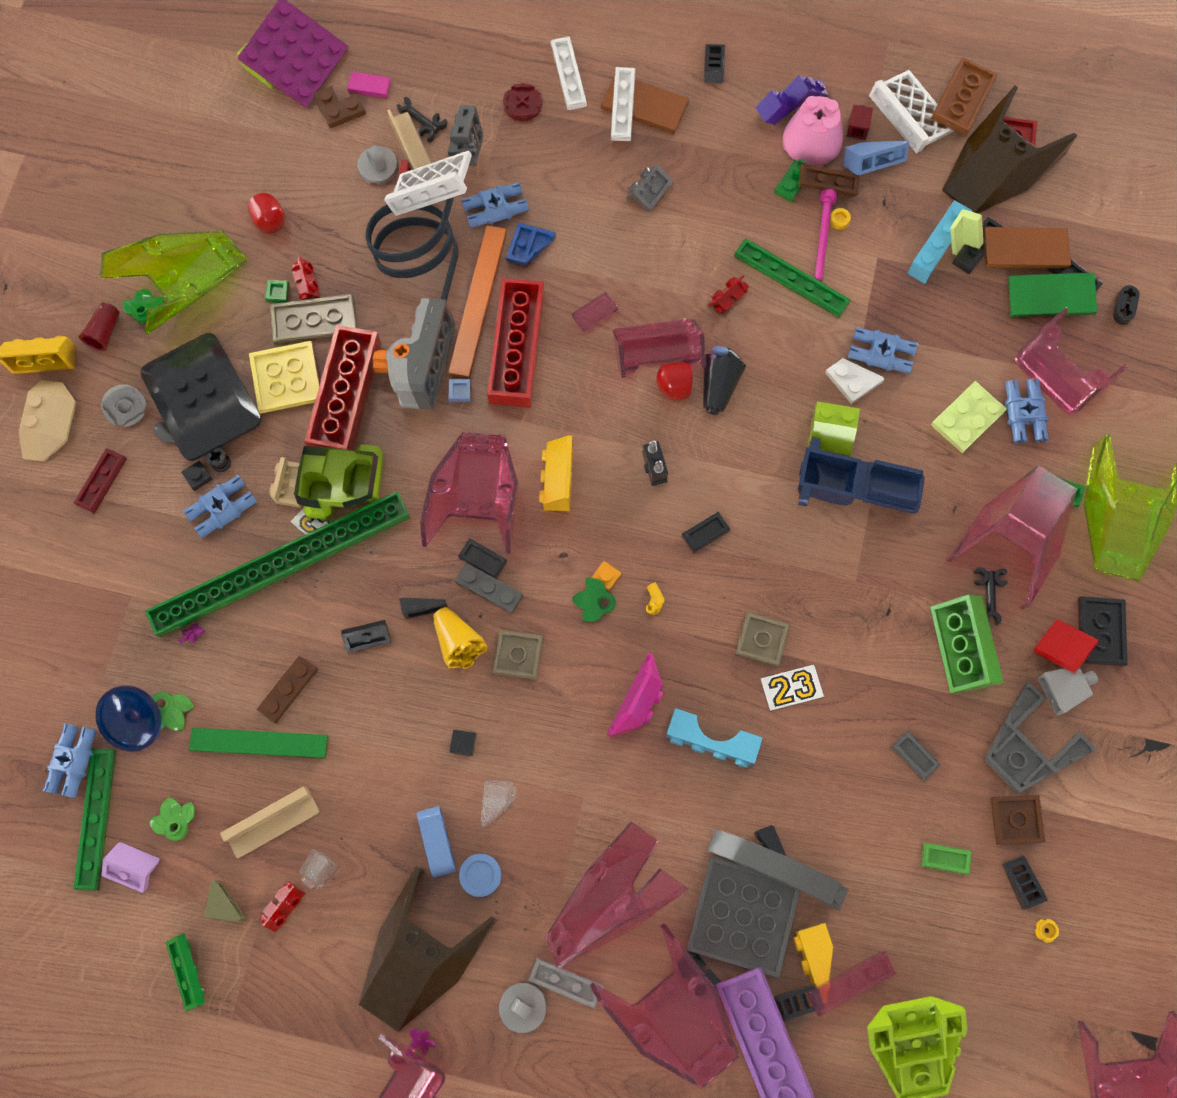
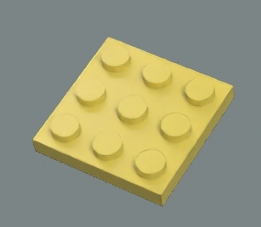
(285, 376)

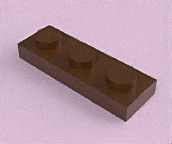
(825, 178)
(287, 689)

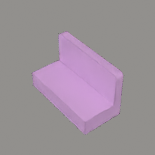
(129, 866)

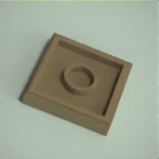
(762, 639)
(518, 654)

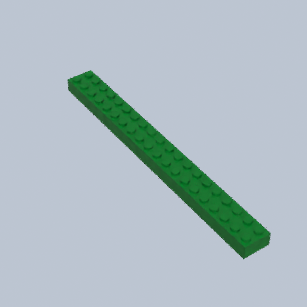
(277, 564)

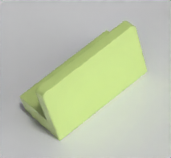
(966, 230)

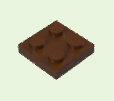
(1017, 819)

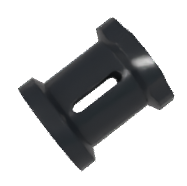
(224, 462)

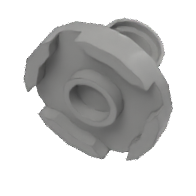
(377, 165)
(123, 405)
(522, 1007)

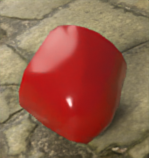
(266, 213)
(675, 380)

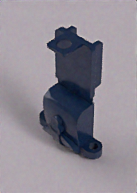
(845, 478)

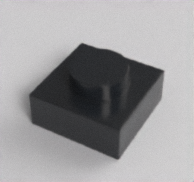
(196, 475)

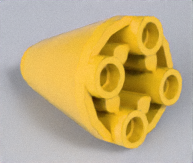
(457, 640)

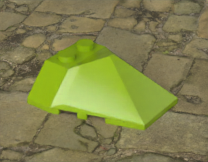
(918, 1045)

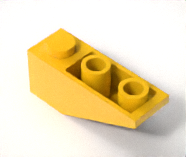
(816, 951)

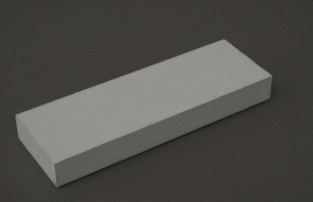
(563, 982)

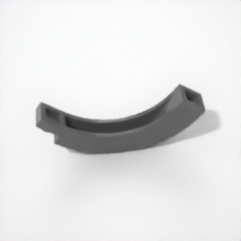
(778, 868)

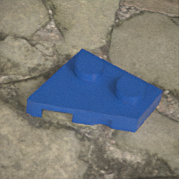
(528, 244)

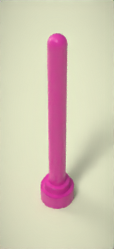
(828, 198)

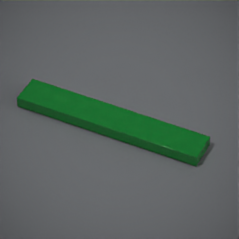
(792, 278)
(258, 743)
(94, 820)

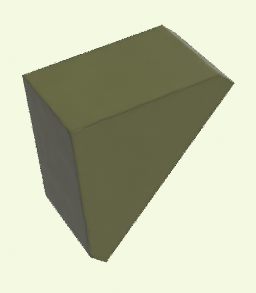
(222, 905)

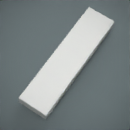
(568, 73)
(623, 104)

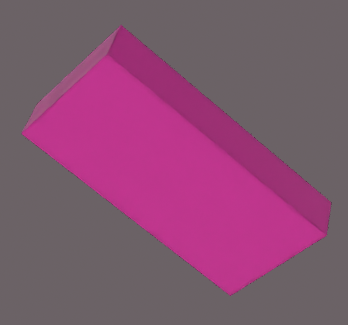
(369, 85)

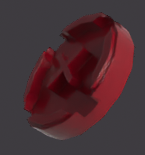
(522, 102)

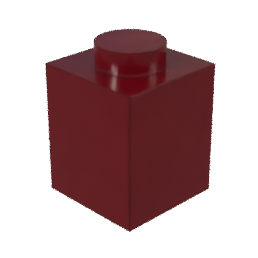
(859, 122)

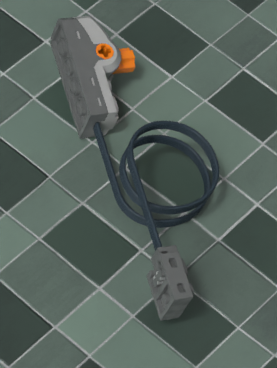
(419, 361)

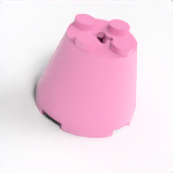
(815, 132)

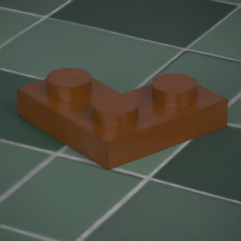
(337, 111)

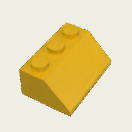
(38, 354)
(557, 474)

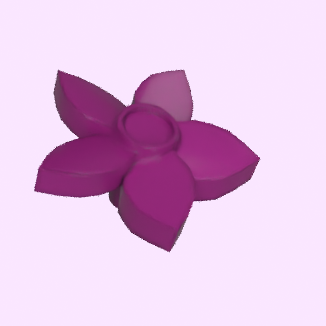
(191, 634)
(420, 1040)

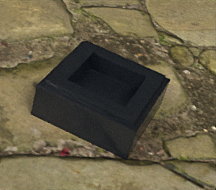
(462, 742)

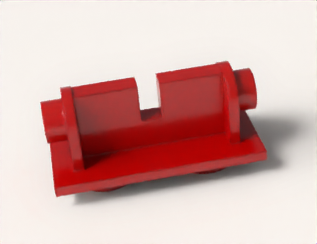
(303, 272)
(722, 299)
(275, 915)

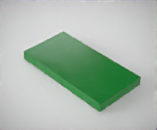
(1051, 294)

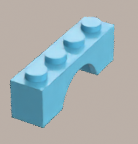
(936, 245)
(741, 748)

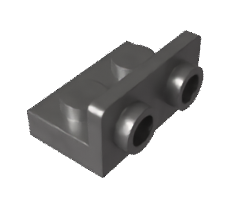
(650, 187)

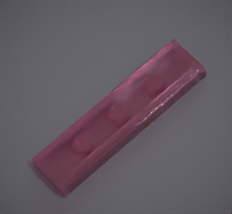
(851, 983)

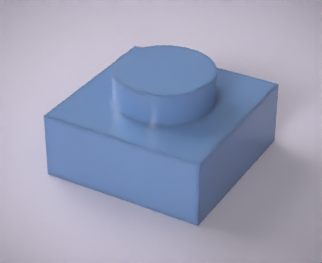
(459, 390)

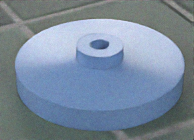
(480, 875)

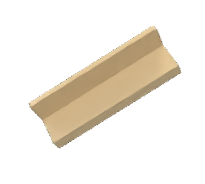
(409, 140)
(271, 822)

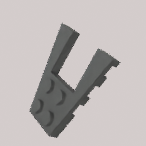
(1017, 758)

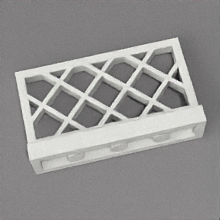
(901, 116)
(423, 191)

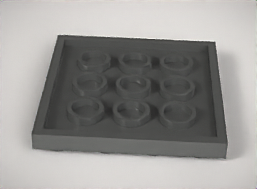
(743, 918)

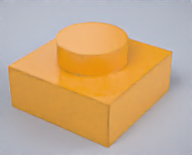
(607, 575)

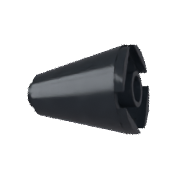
(720, 381)

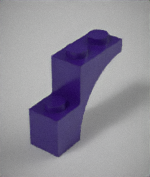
(779, 104)

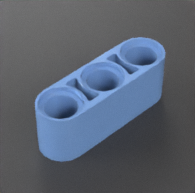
(436, 841)

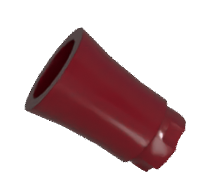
(100, 327)

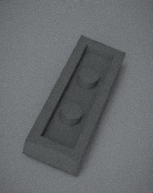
(488, 588)

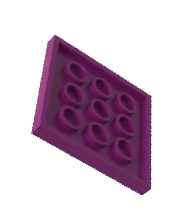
(293, 52)

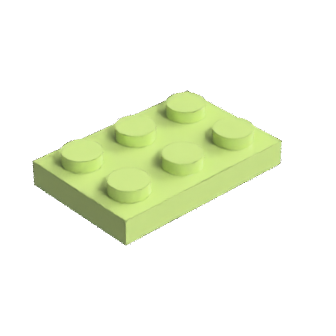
(968, 417)

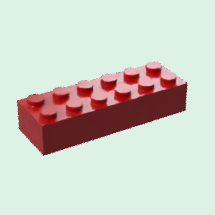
(516, 343)
(343, 389)

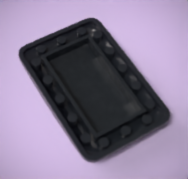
(200, 396)

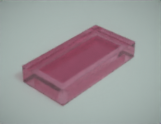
(594, 311)

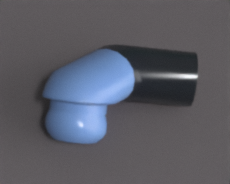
(726, 351)

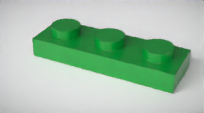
(185, 972)

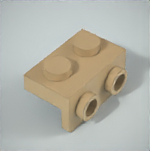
(284, 486)

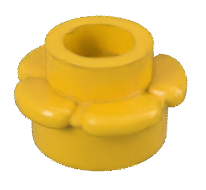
(1051, 926)

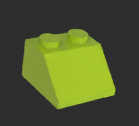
(835, 427)

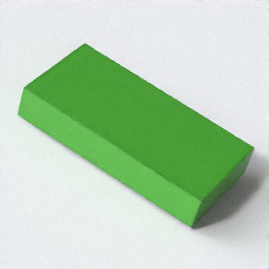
(946, 858)

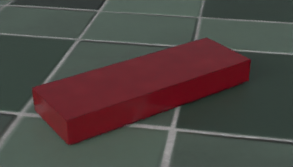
(100, 480)

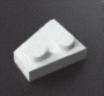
(853, 379)

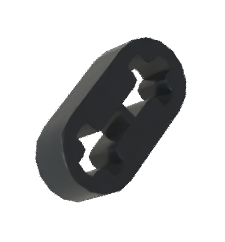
(1121, 303)

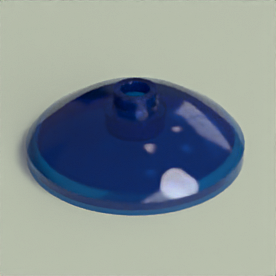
(119, 723)

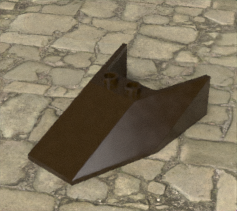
(1000, 162)
(411, 966)

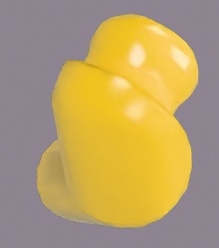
(656, 601)

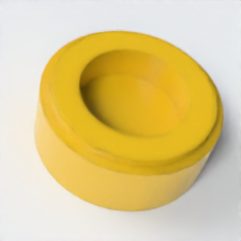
(840, 218)

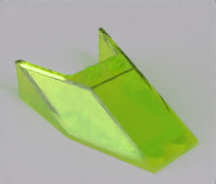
(178, 265)
(1124, 516)

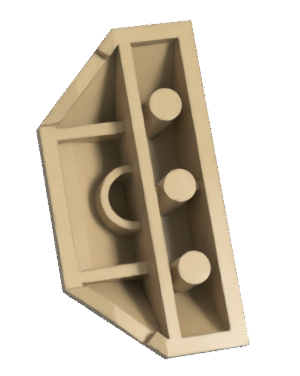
(46, 420)

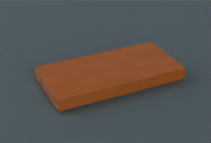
(964, 96)
(652, 106)
(1026, 247)

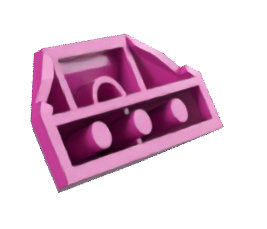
(639, 700)

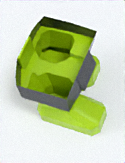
(337, 479)

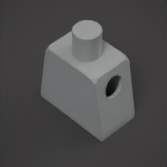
(1066, 689)

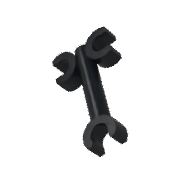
(431, 127)
(991, 579)

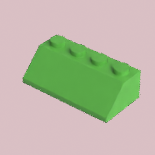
(966, 644)

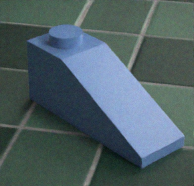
(872, 156)

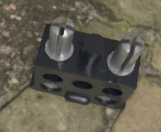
(655, 463)

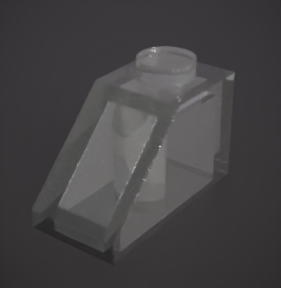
(496, 800)
(317, 869)

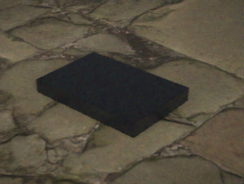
(1106, 622)

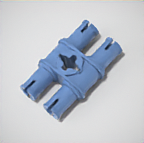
(491, 213)
(874, 356)
(1034, 405)
(209, 503)
(76, 767)

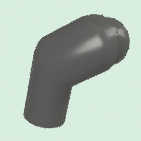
(163, 433)

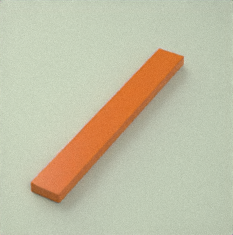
(477, 302)

